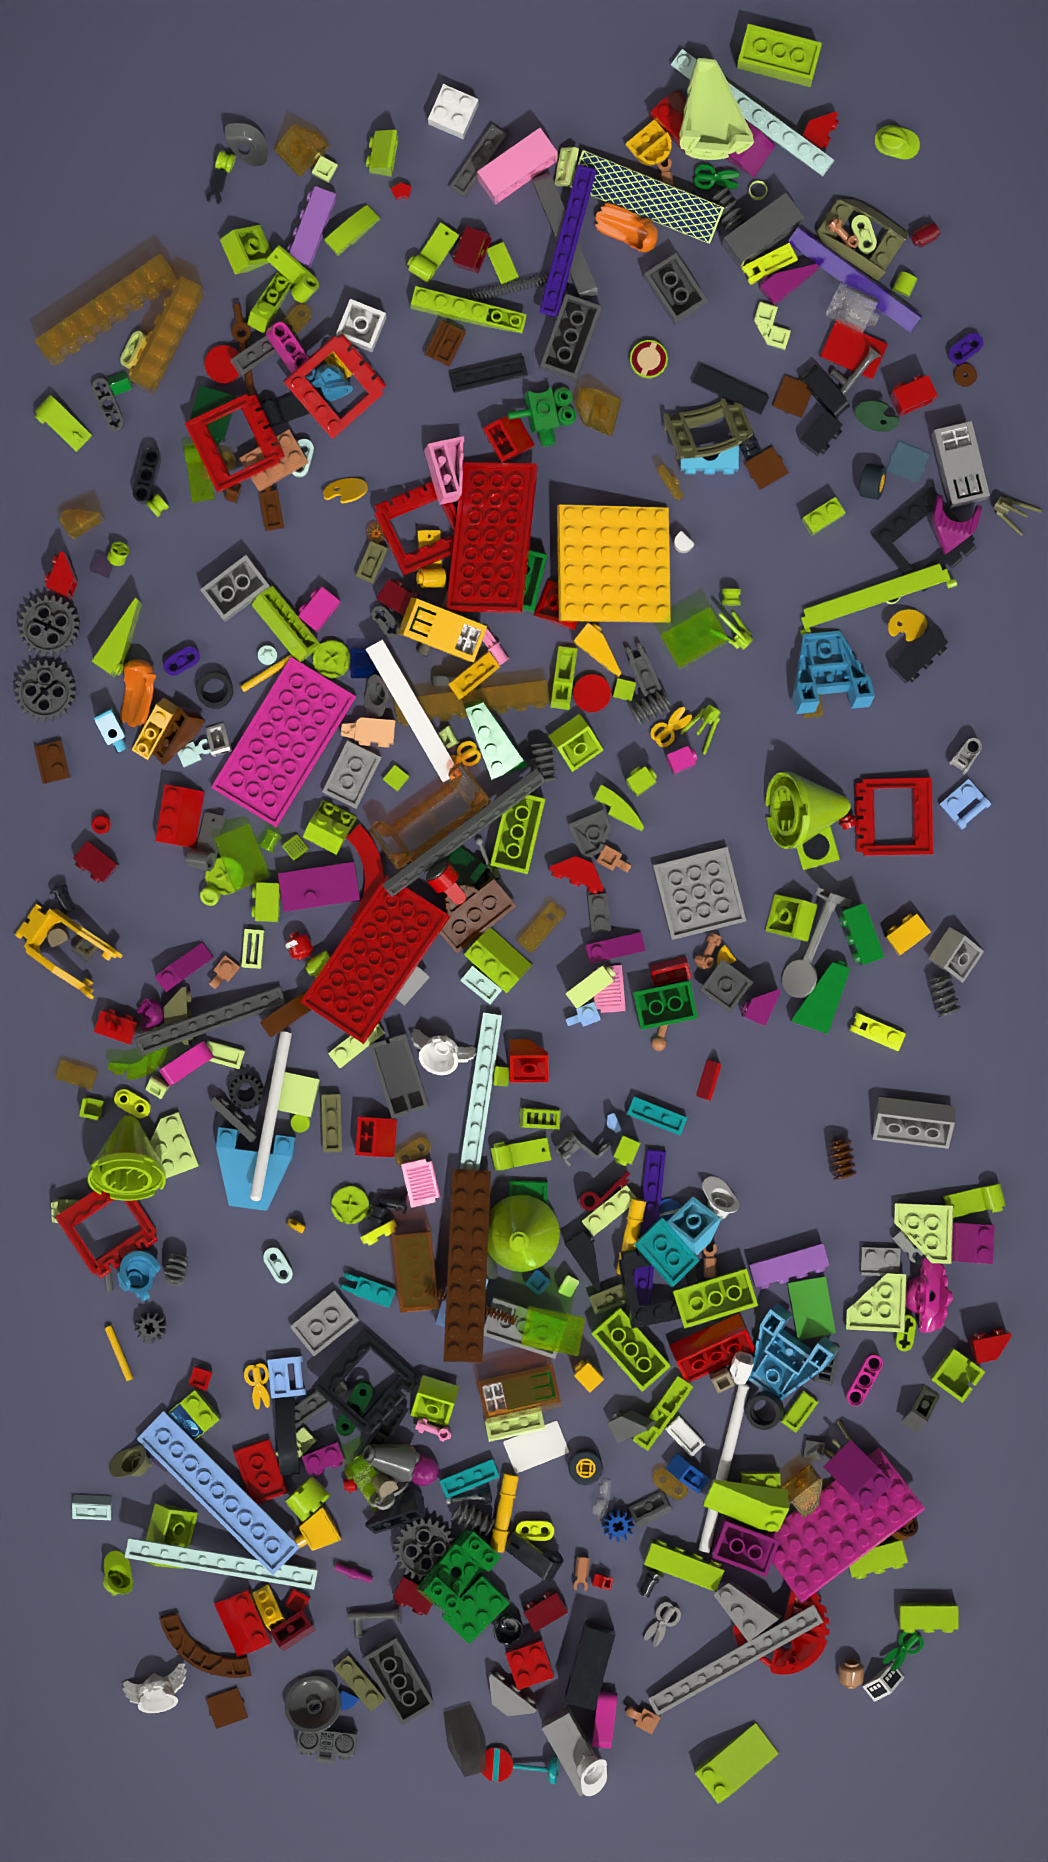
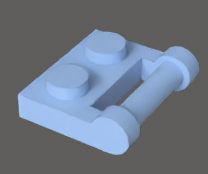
(960, 799)
(280, 1377)

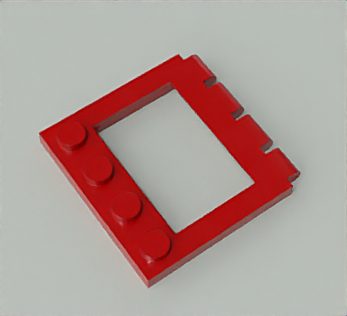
(316, 404)
(210, 454)
(400, 505)
(921, 816)
(88, 1206)

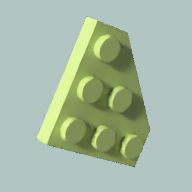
(173, 1145)
(928, 1228)
(881, 1306)

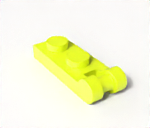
(770, 263)
(878, 1032)

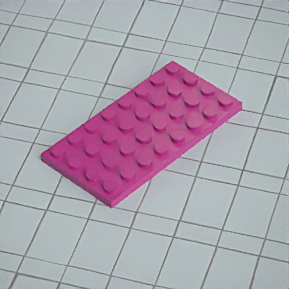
(283, 742)
(840, 1531)

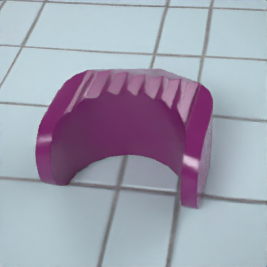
(949, 532)

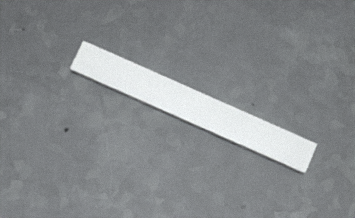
(411, 708)

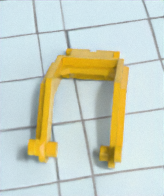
(39, 928)

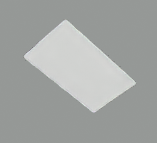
(536, 1447)

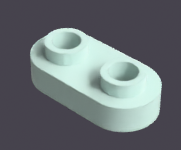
(304, 442)
(277, 1265)

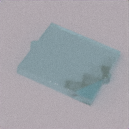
(907, 462)

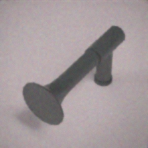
(848, 383)
(365, 1615)

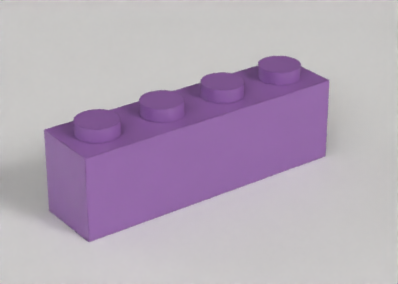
(312, 226)
(789, 1264)

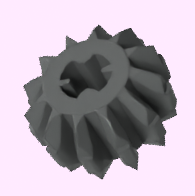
(176, 1269)
(156, 1324)

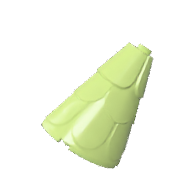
(712, 116)

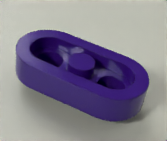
(965, 349)
(181, 660)

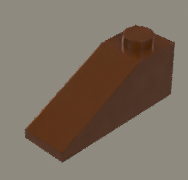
(179, 732)

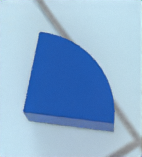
(348, 1700)

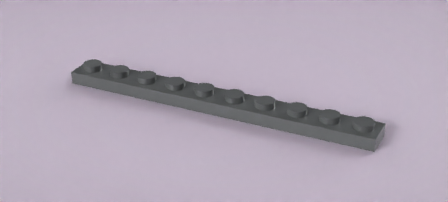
(463, 833)

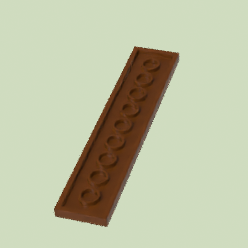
(467, 1266)

